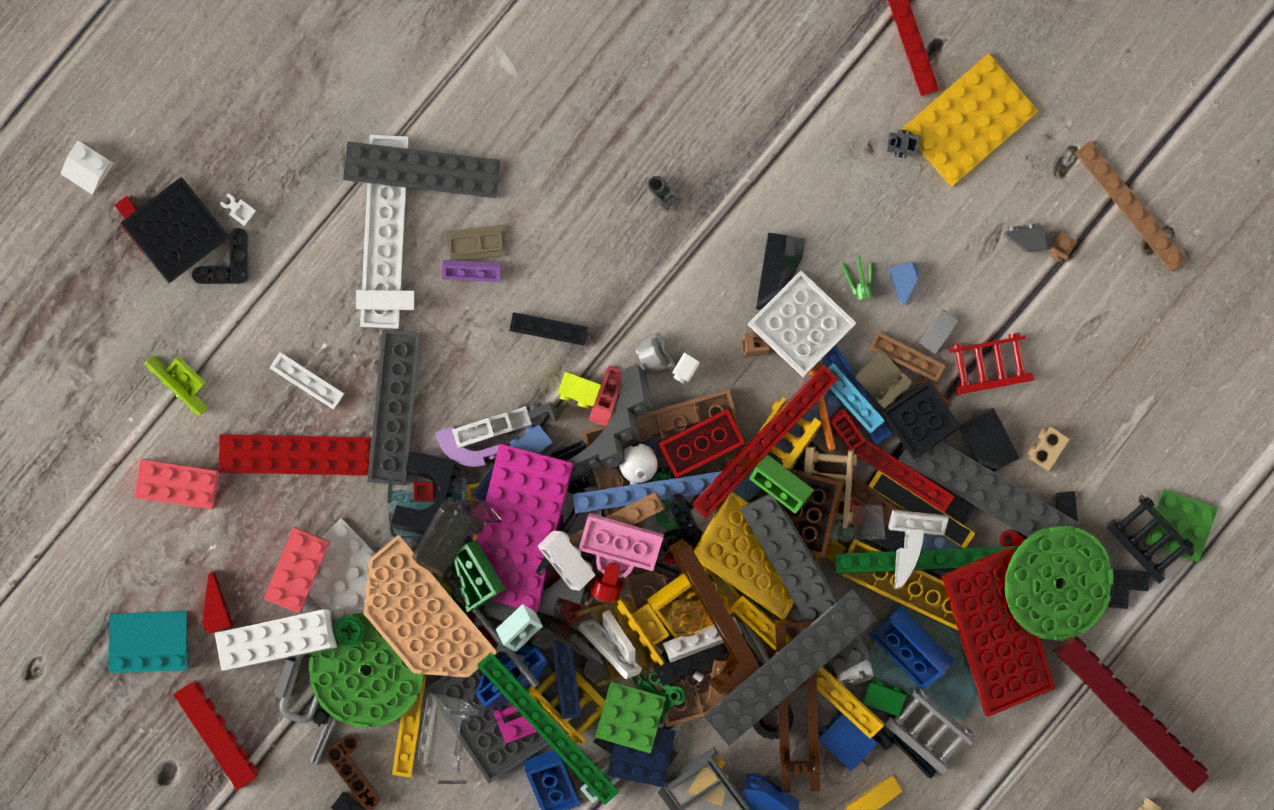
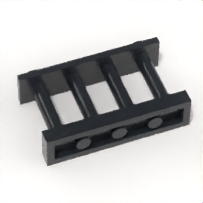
(1144, 556)

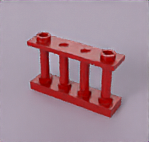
(1002, 378)

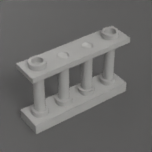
(926, 748)

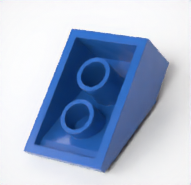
(551, 782)
(765, 795)

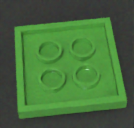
(1188, 518)
(630, 717)

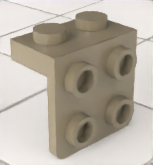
(883, 380)

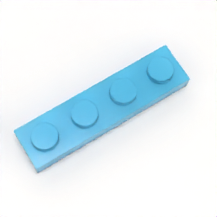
(855, 400)

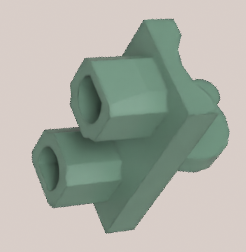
(843, 534)

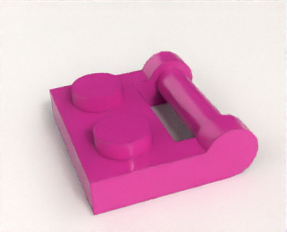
(514, 728)

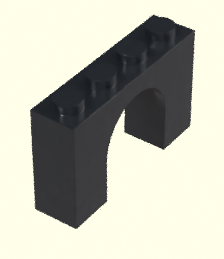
(439, 471)

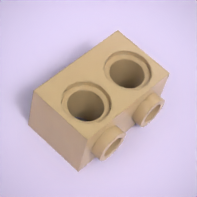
(1052, 451)

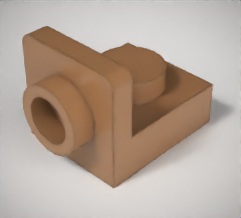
(1062, 247)

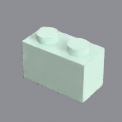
(519, 628)

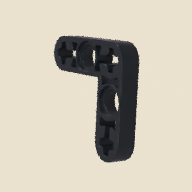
(234, 265)
(683, 528)

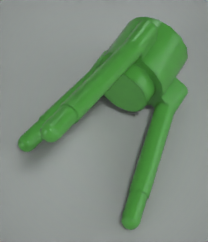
(863, 289)

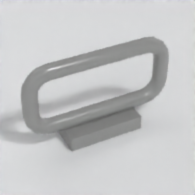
(284, 689)

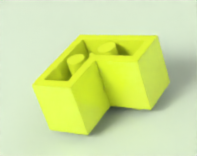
(578, 389)

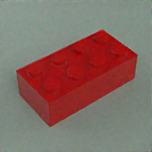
(701, 443)

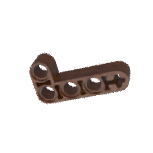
(356, 774)

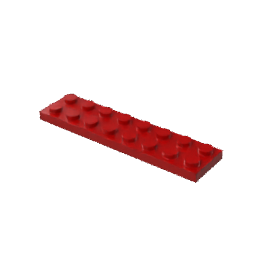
(294, 454)

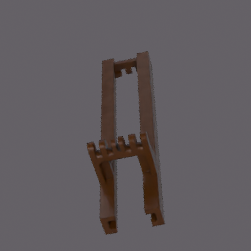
(741, 661)

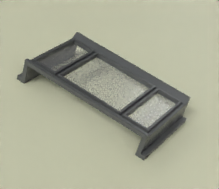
(701, 787)

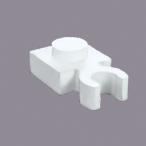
(240, 211)

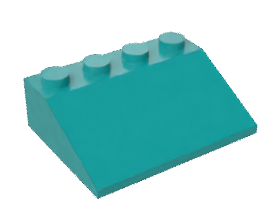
(148, 642)

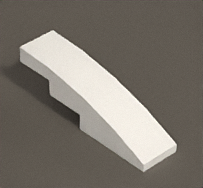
(491, 427)

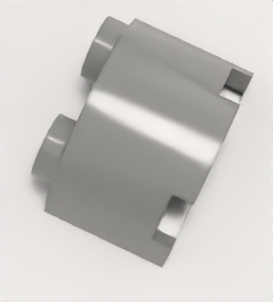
(653, 356)

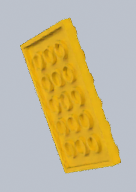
(970, 119)
(737, 557)

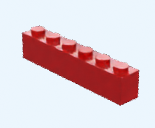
(216, 735)

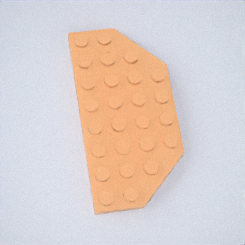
(420, 616)

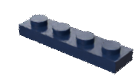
(566, 681)

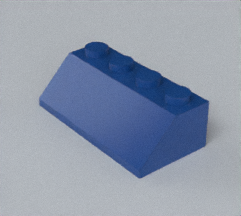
(911, 647)

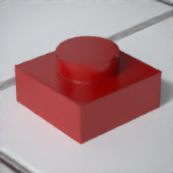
(423, 491)

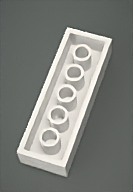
(275, 640)

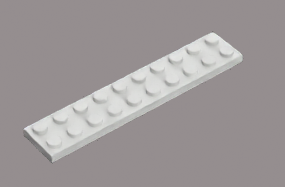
(383, 240)

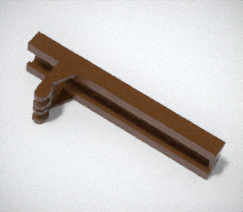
(786, 765)

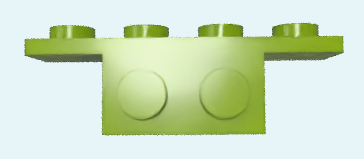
(181, 381)

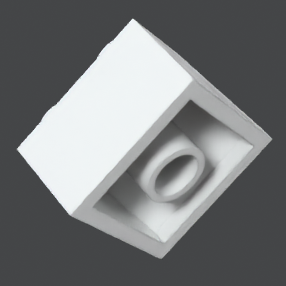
(86, 167)

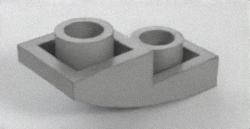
(939, 331)

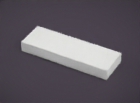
(384, 300)
(929, 523)
(619, 637)

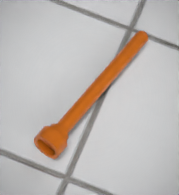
(823, 414)

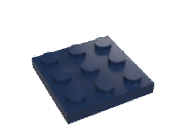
(640, 765)

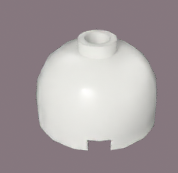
(639, 463)
(857, 674)

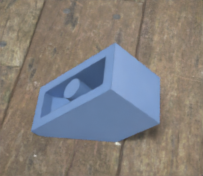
(904, 279)

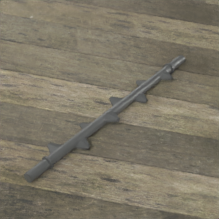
(482, 621)

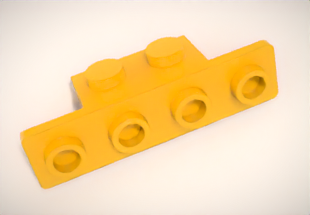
(647, 625)

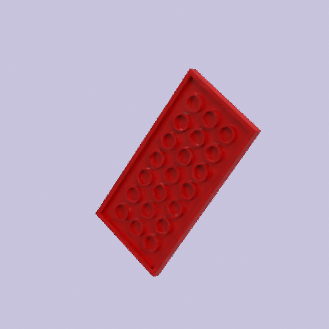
(1002, 655)

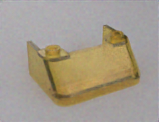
(642, 655)

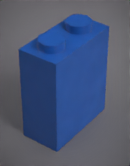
(845, 740)

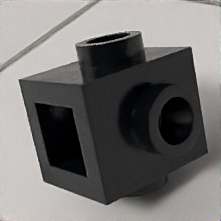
(899, 143)

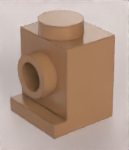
(748, 341)

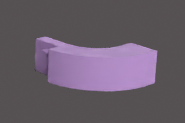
(463, 455)

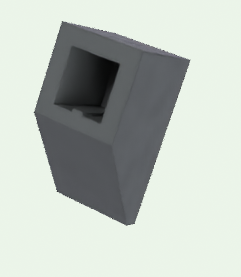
(1028, 239)

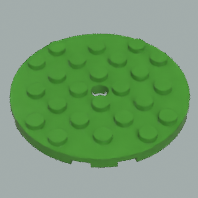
(1032, 577)
(359, 697)

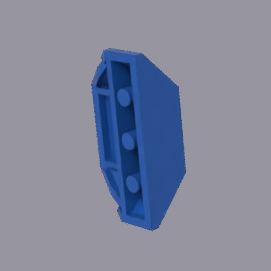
(490, 694)

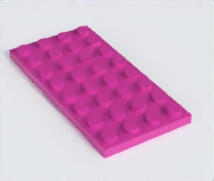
(529, 498)

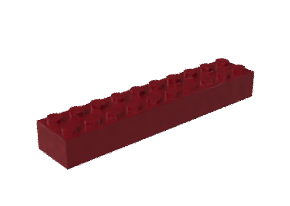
(1131, 714)

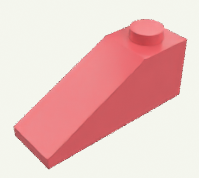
(606, 396)

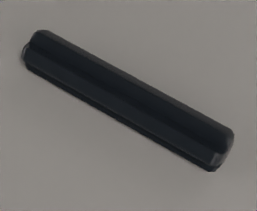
(921, 763)

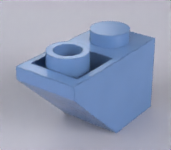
(534, 440)

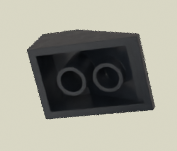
(989, 440)

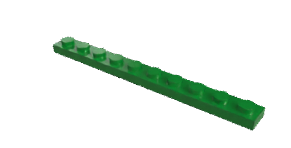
(928, 560)
(547, 728)

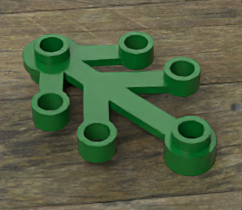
(669, 692)

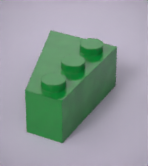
(477, 576)

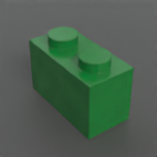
(883, 697)

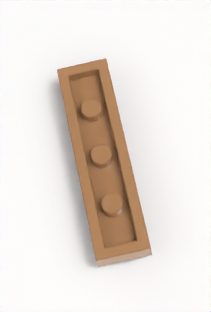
(907, 356)

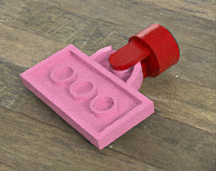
(617, 551)

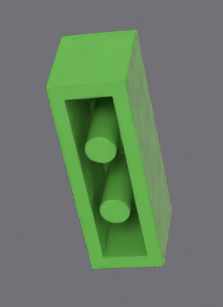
(781, 484)

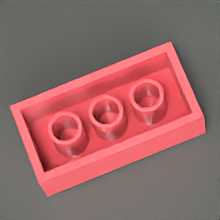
(177, 484)
(297, 570)

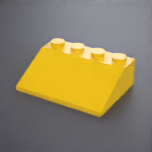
(681, 589)

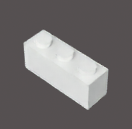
(566, 560)

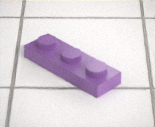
(471, 271)

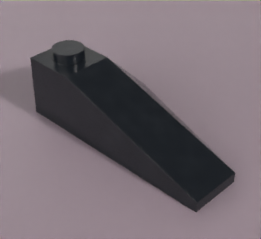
(780, 263)

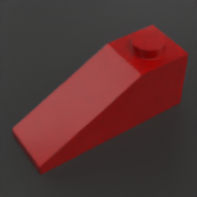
(215, 609)

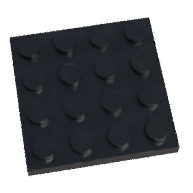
(174, 230)

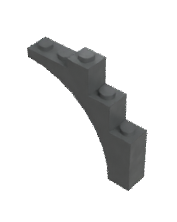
(622, 427)
(550, 600)

